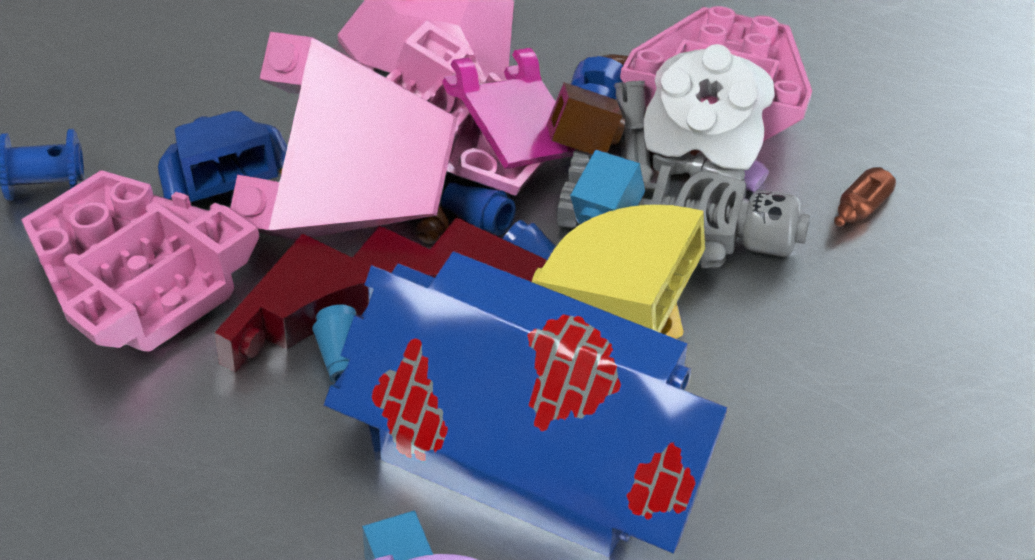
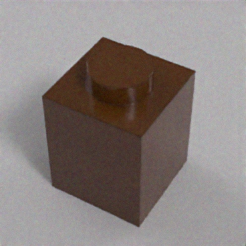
(585, 120)

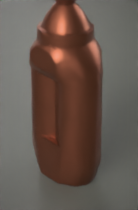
(865, 195)

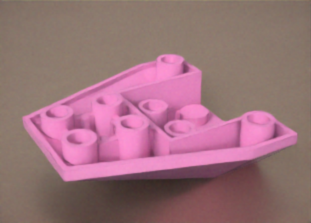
(754, 39)

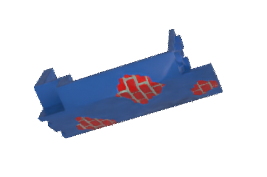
(529, 403)

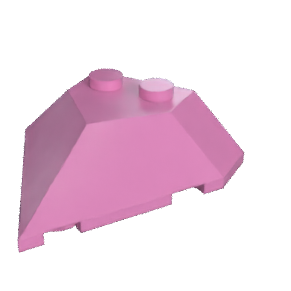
(382, 26)

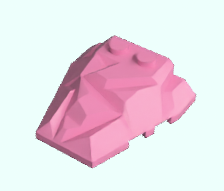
(421, 69)
(135, 261)

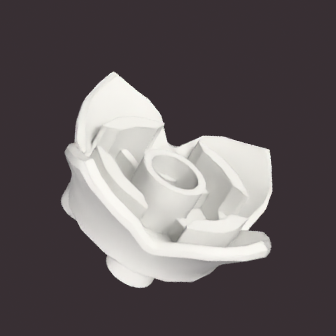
(726, 131)

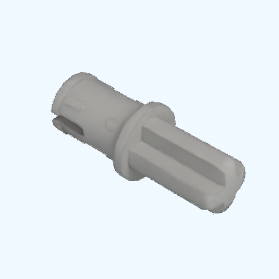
(633, 108)

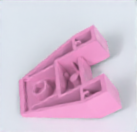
(355, 150)

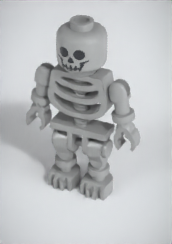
(766, 222)

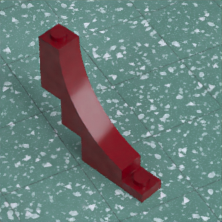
(318, 276)

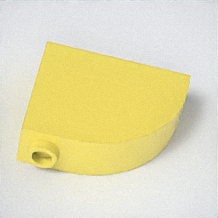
(629, 261)

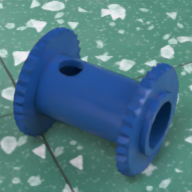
(40, 164)

